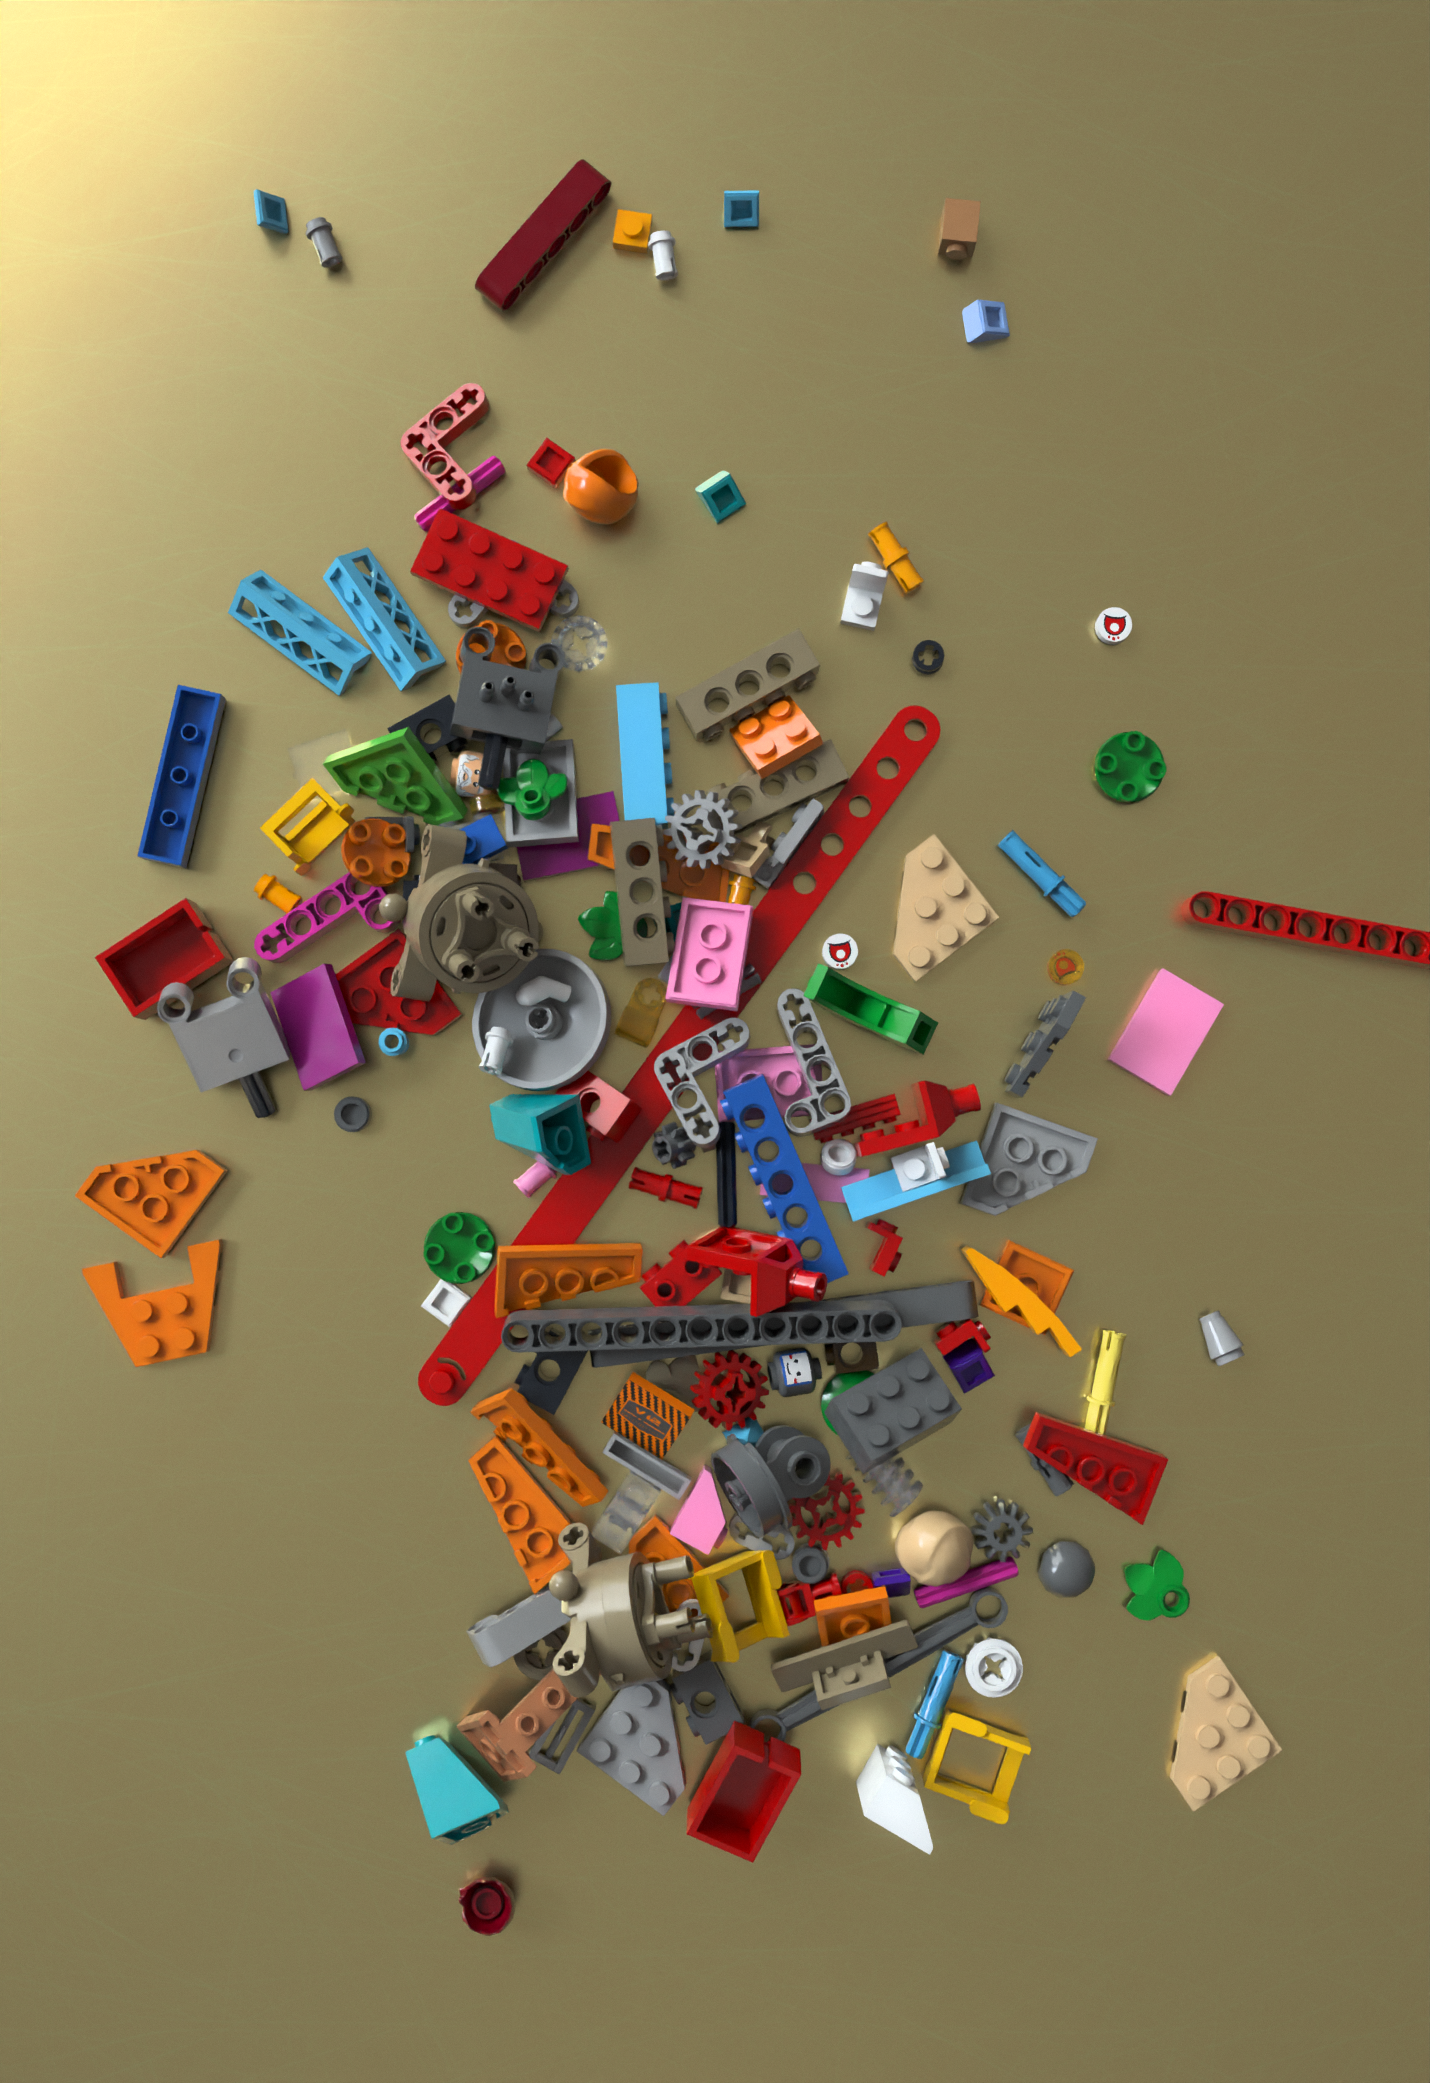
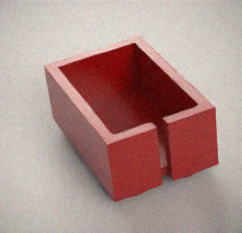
(163, 952)
(743, 1792)

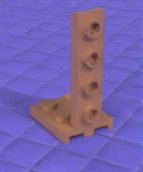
(506, 1741)

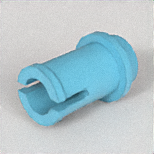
(386, 1038)

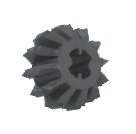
(1011, 1537)

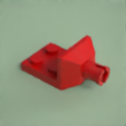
(936, 1111)
(769, 1259)

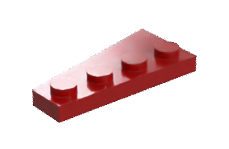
(1106, 1466)

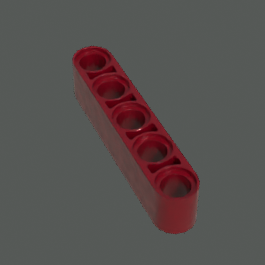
(543, 235)

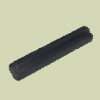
(726, 1176)

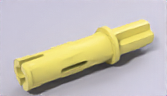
(1104, 1382)

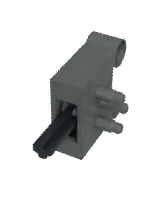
(503, 702)

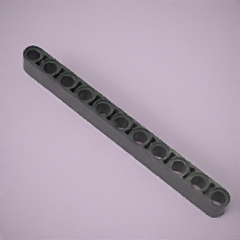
(915, 1307)
(685, 1336)

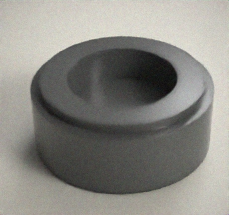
(352, 1114)
(810, 1564)

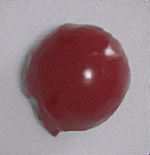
(487, 1905)

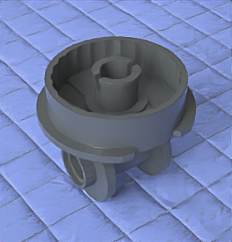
(768, 1475)

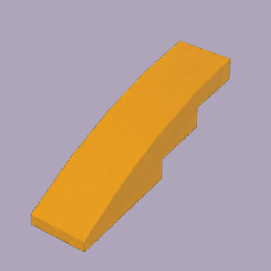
(1010, 1292)

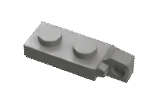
(788, 844)

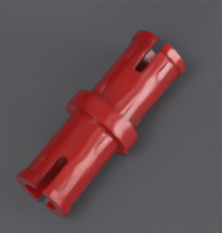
(665, 1187)

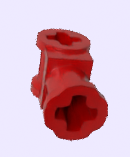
(803, 1595)

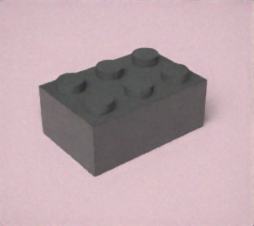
(892, 1410)

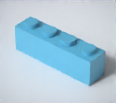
(642, 752)

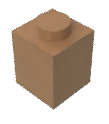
(959, 228)

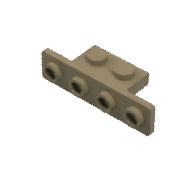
(847, 1667)

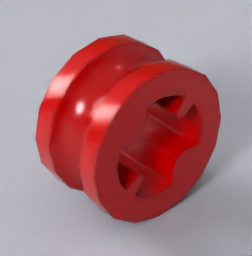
(851, 1576)

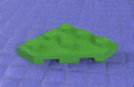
(399, 776)

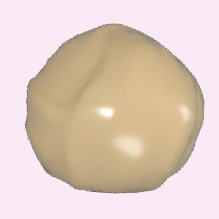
(935, 1548)

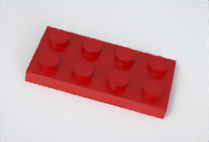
(489, 570)

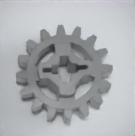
(696, 841)

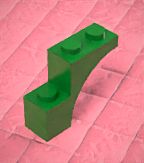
(870, 1010)

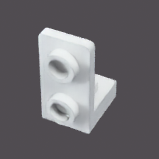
(864, 595)
(920, 1166)

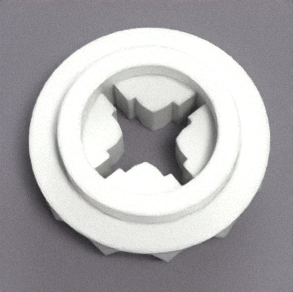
(991, 1684)

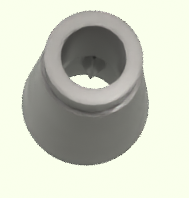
(1221, 1339)

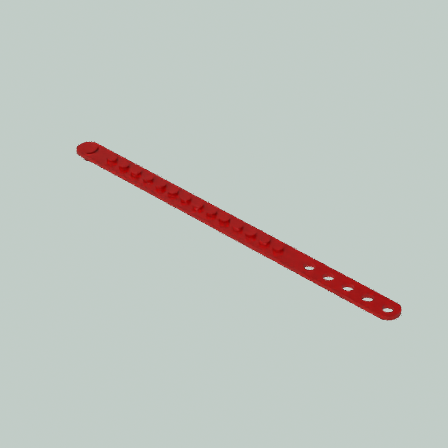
(773, 929)

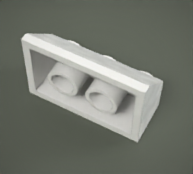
(892, 1797)

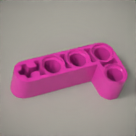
(321, 922)

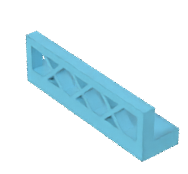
(376, 618)
(299, 624)
(884, 1190)

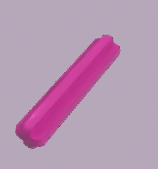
(480, 477)
(971, 1581)

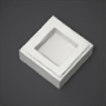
(446, 1302)

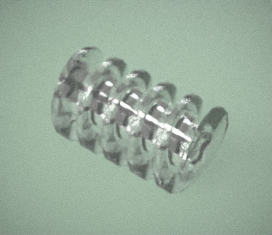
(894, 1483)

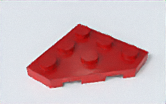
(369, 997)

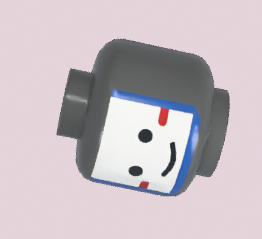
(794, 1372)

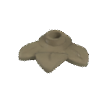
(676, 1378)

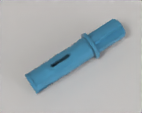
(1042, 874)
(934, 1703)

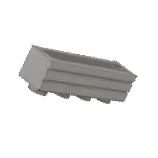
(647, 1465)

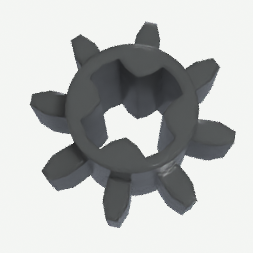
(673, 1146)

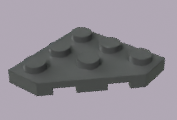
(1056, 1021)

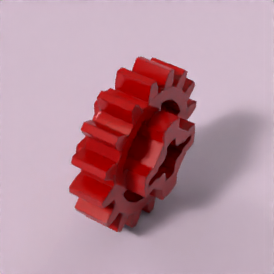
(720, 1378)
(839, 1516)

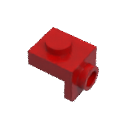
(887, 1254)
(953, 1335)

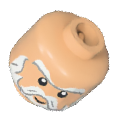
(466, 773)

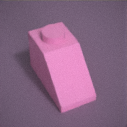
(702, 1515)

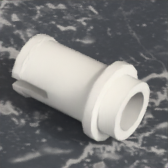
(663, 253)
(497, 1044)

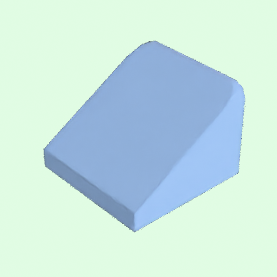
(985, 321)

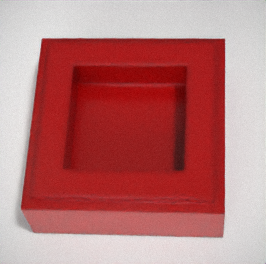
(550, 463)

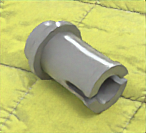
(320, 233)

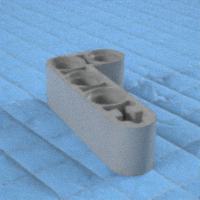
(807, 1059)
(517, 1628)

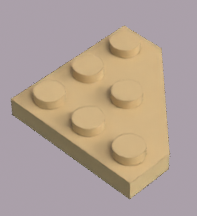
(936, 909)
(1217, 1736)

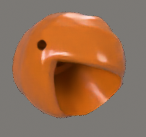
(601, 486)

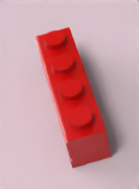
(862, 1115)

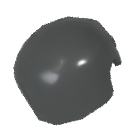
(1066, 1569)

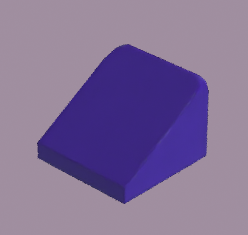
(968, 1365)
(895, 1580)

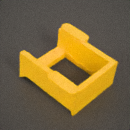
(314, 831)
(762, 1580)
(981, 1803)

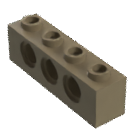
(789, 650)
(828, 776)
(624, 837)

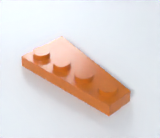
(551, 1272)
(541, 1445)

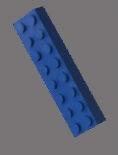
(181, 776)

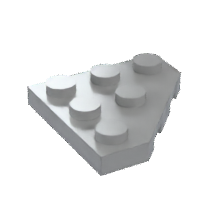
(1025, 1159)
(640, 1744)

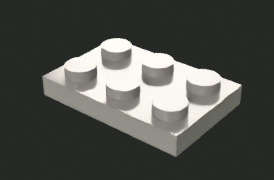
(561, 821)

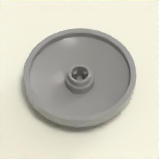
(552, 1038)

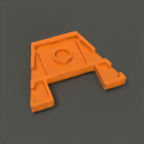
(166, 1321)

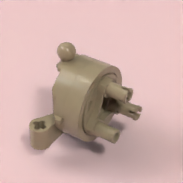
(460, 923)
(618, 1616)

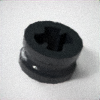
(936, 663)

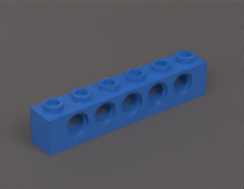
(757, 1094)

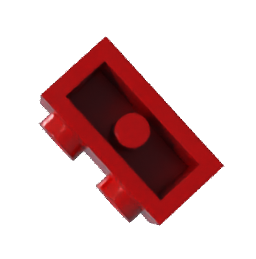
(677, 1280)

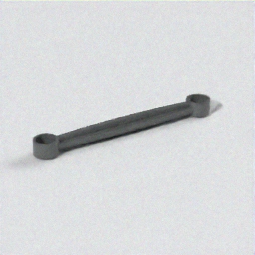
(928, 1641)

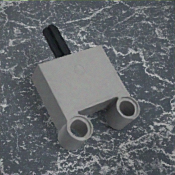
(229, 1036)

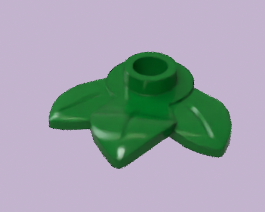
(532, 789)
(605, 926)
(1153, 1584)

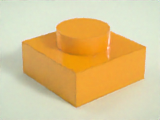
(632, 231)

